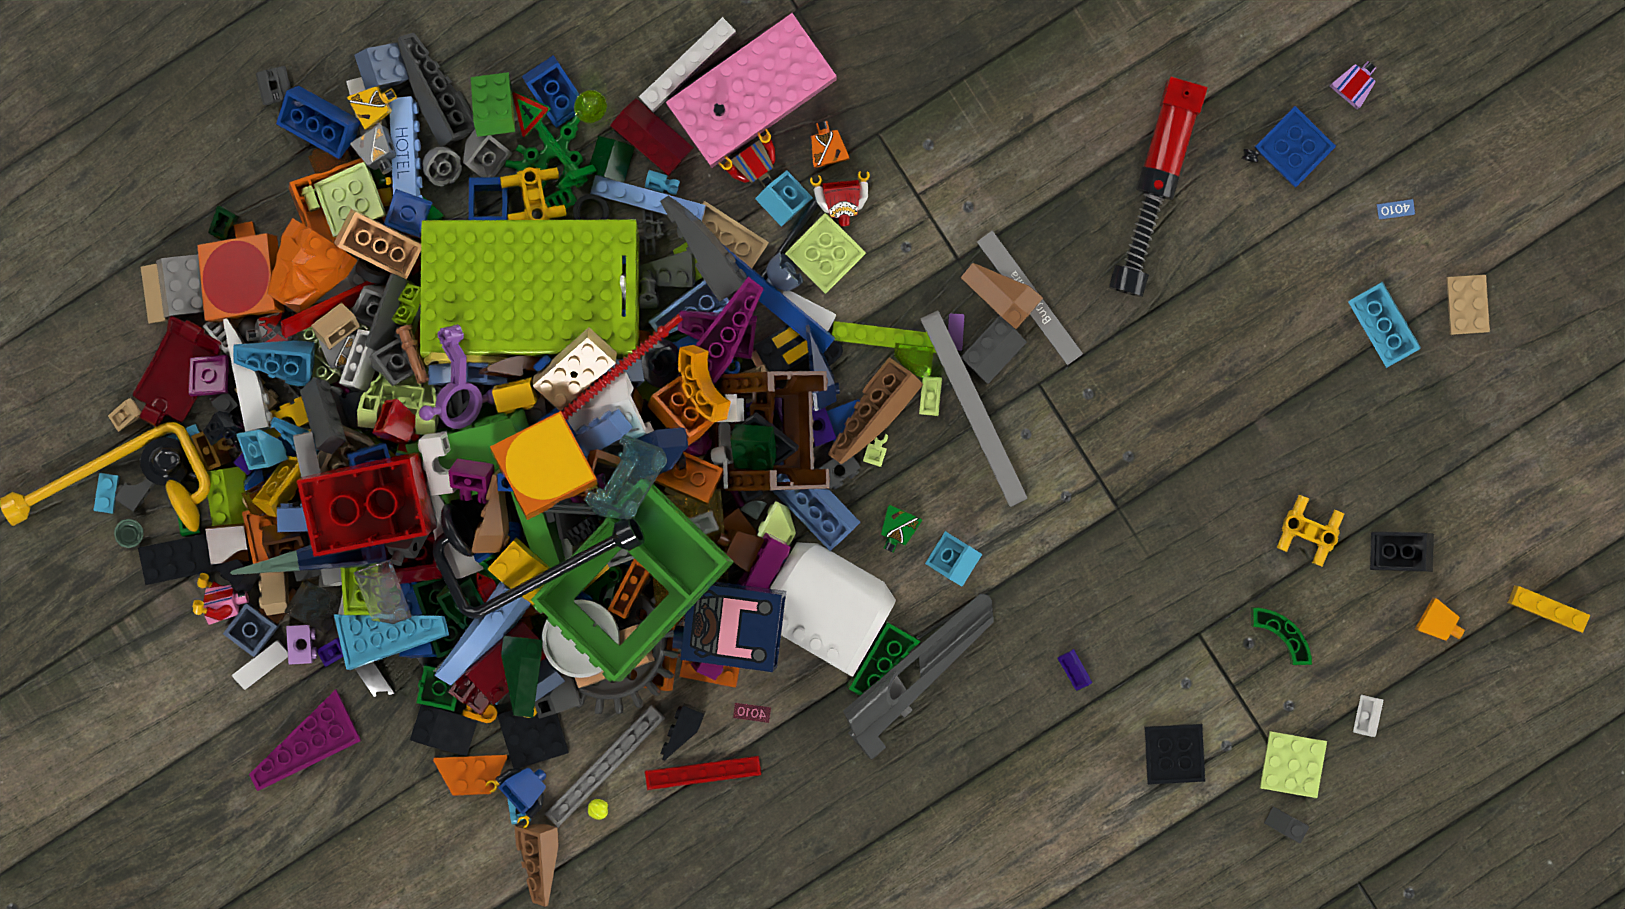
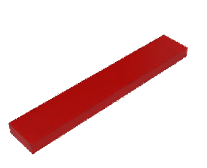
(309, 316)
(702, 772)

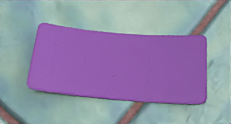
(956, 328)

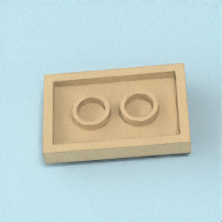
(1468, 304)

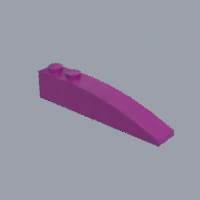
(729, 327)

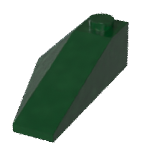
(521, 666)

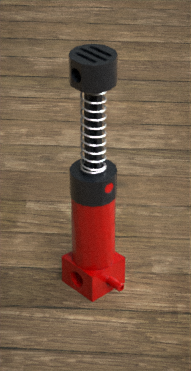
(1160, 175)

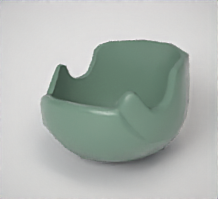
(128, 533)

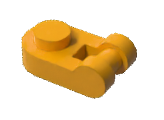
(488, 716)

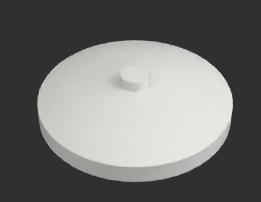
(564, 655)

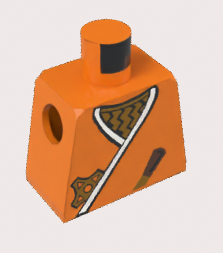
(827, 146)

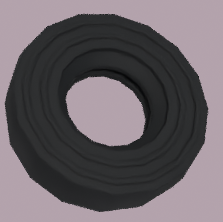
(370, 275)

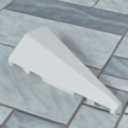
(460, 564)

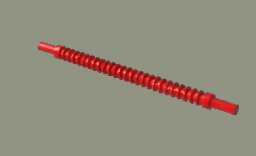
(662, 331)

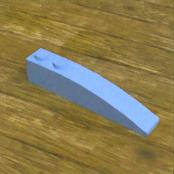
(482, 636)

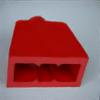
(396, 423)

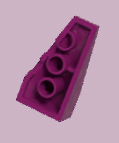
(697, 323)

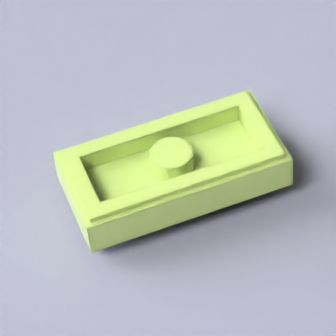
(930, 396)

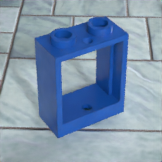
(487, 184)

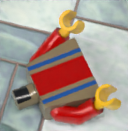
(753, 162)

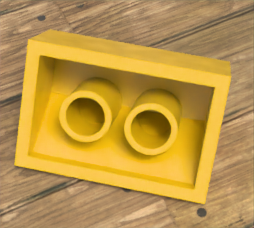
(279, 487)

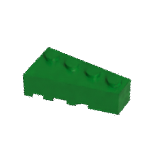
(883, 655)

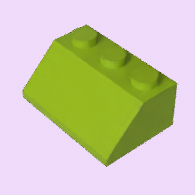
(226, 496)

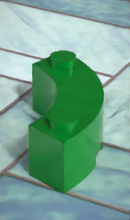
(1287, 631)

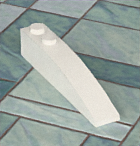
(249, 387)

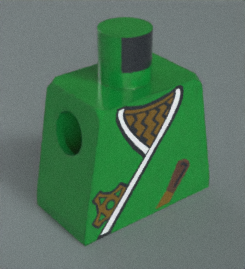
(898, 527)

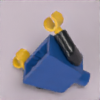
(523, 790)

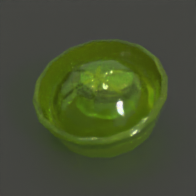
(590, 106)

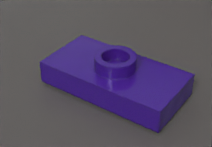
(1074, 670)

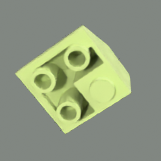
(778, 523)

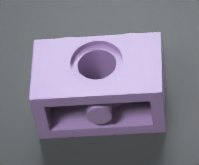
(298, 655)

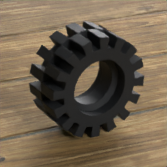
(582, 530)

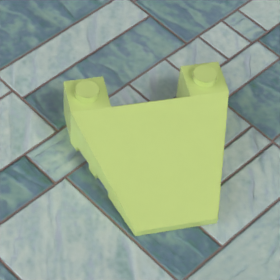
(407, 392)

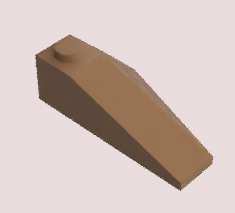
(494, 529)
(539, 852)

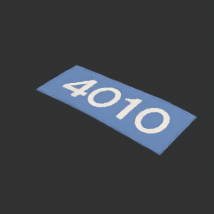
(1396, 209)

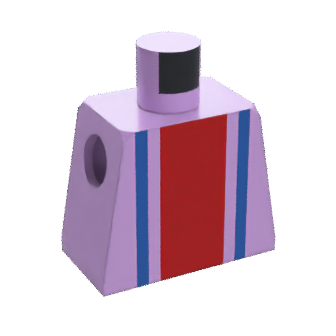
(1355, 84)

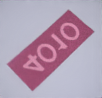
(752, 712)

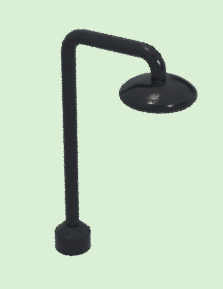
(461, 536)

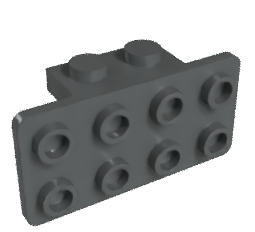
(383, 327)

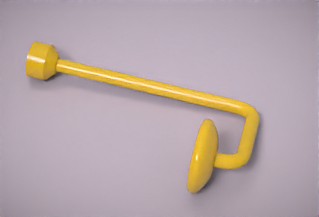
(17, 506)

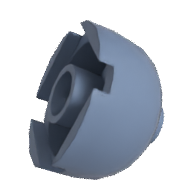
(782, 273)

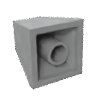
(485, 155)

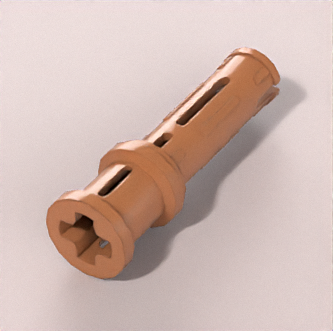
(410, 345)

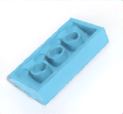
(1384, 324)

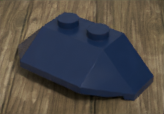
(672, 442)

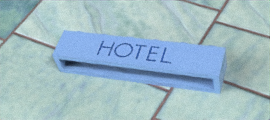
(406, 144)

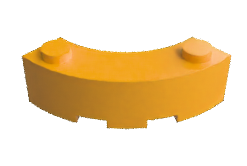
(698, 384)

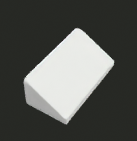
(1368, 716)

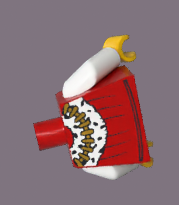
(842, 198)

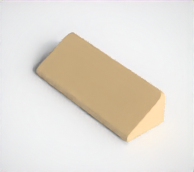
(152, 294)

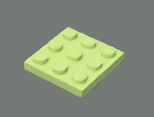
(347, 191)
(825, 253)
(1293, 764)

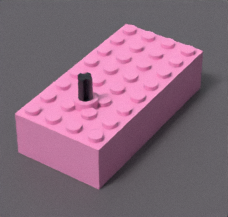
(751, 90)

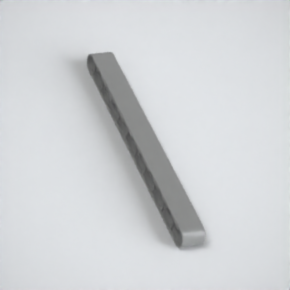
(973, 408)

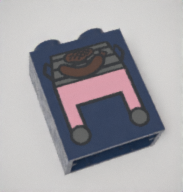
(733, 627)

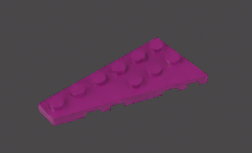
(316, 738)

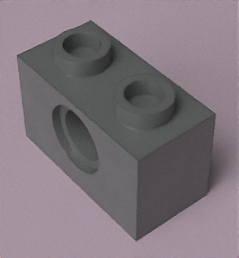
(851, 470)

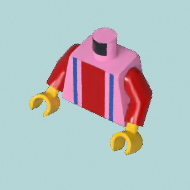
(219, 601)

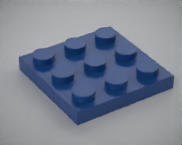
(1295, 147)

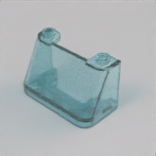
(630, 480)

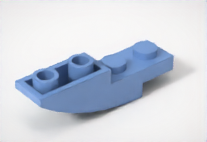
(441, 375)

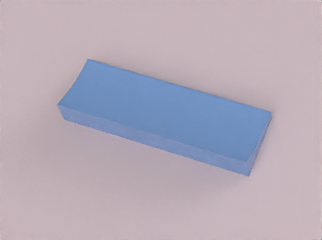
(819, 512)

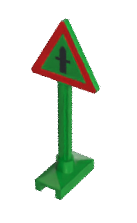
(530, 115)

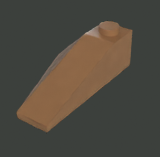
(1006, 296)

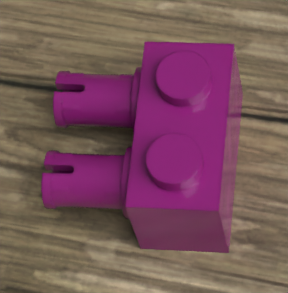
(471, 476)

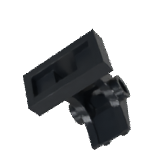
(224, 425)

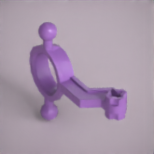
(450, 339)

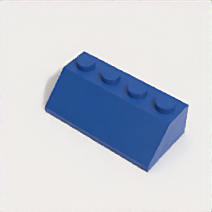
(318, 121)

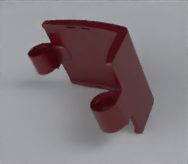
(166, 379)

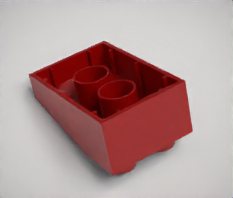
(367, 504)

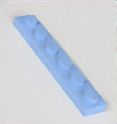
(639, 196)

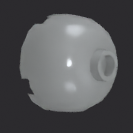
(441, 166)

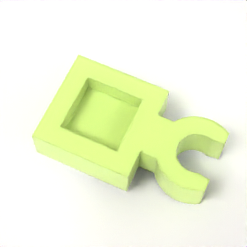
(875, 452)

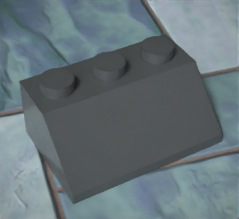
(993, 349)

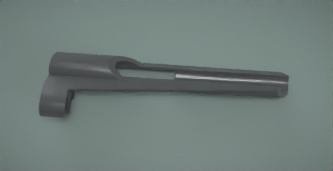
(876, 710)

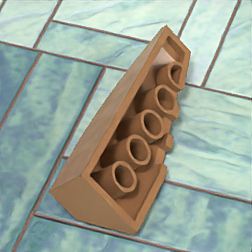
(881, 403)

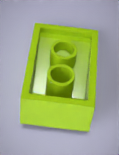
(352, 597)

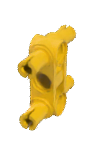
(533, 193)
(1310, 530)

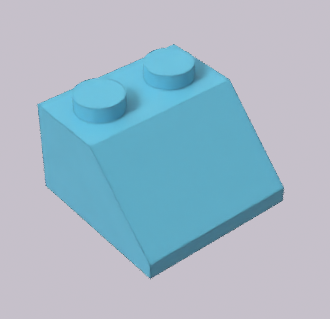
(783, 198)
(261, 449)
(953, 558)

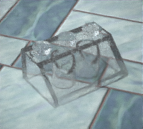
(383, 593)

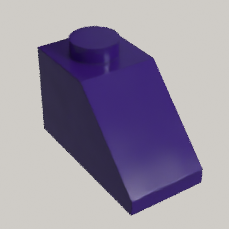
(330, 652)

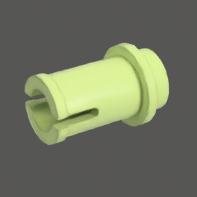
(310, 198)

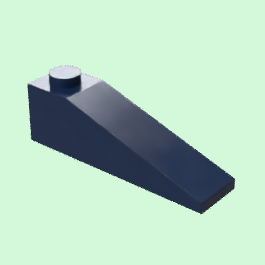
(819, 363)

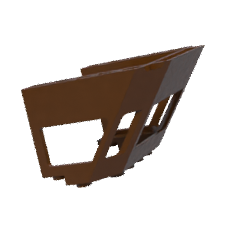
(797, 425)

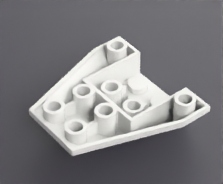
(613, 397)

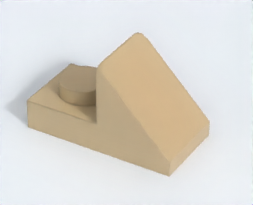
(125, 414)

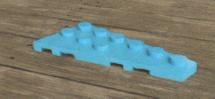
(370, 640)

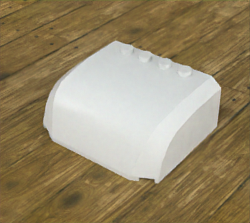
(831, 605)

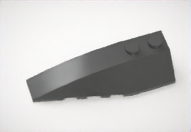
(439, 102)
(712, 258)

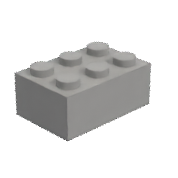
(180, 285)

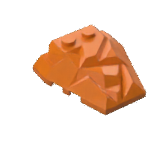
(306, 267)

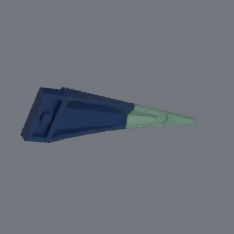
(304, 560)

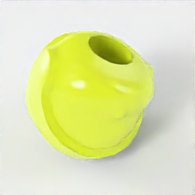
(598, 809)

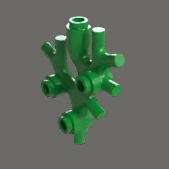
(543, 157)

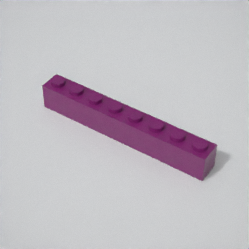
(760, 575)

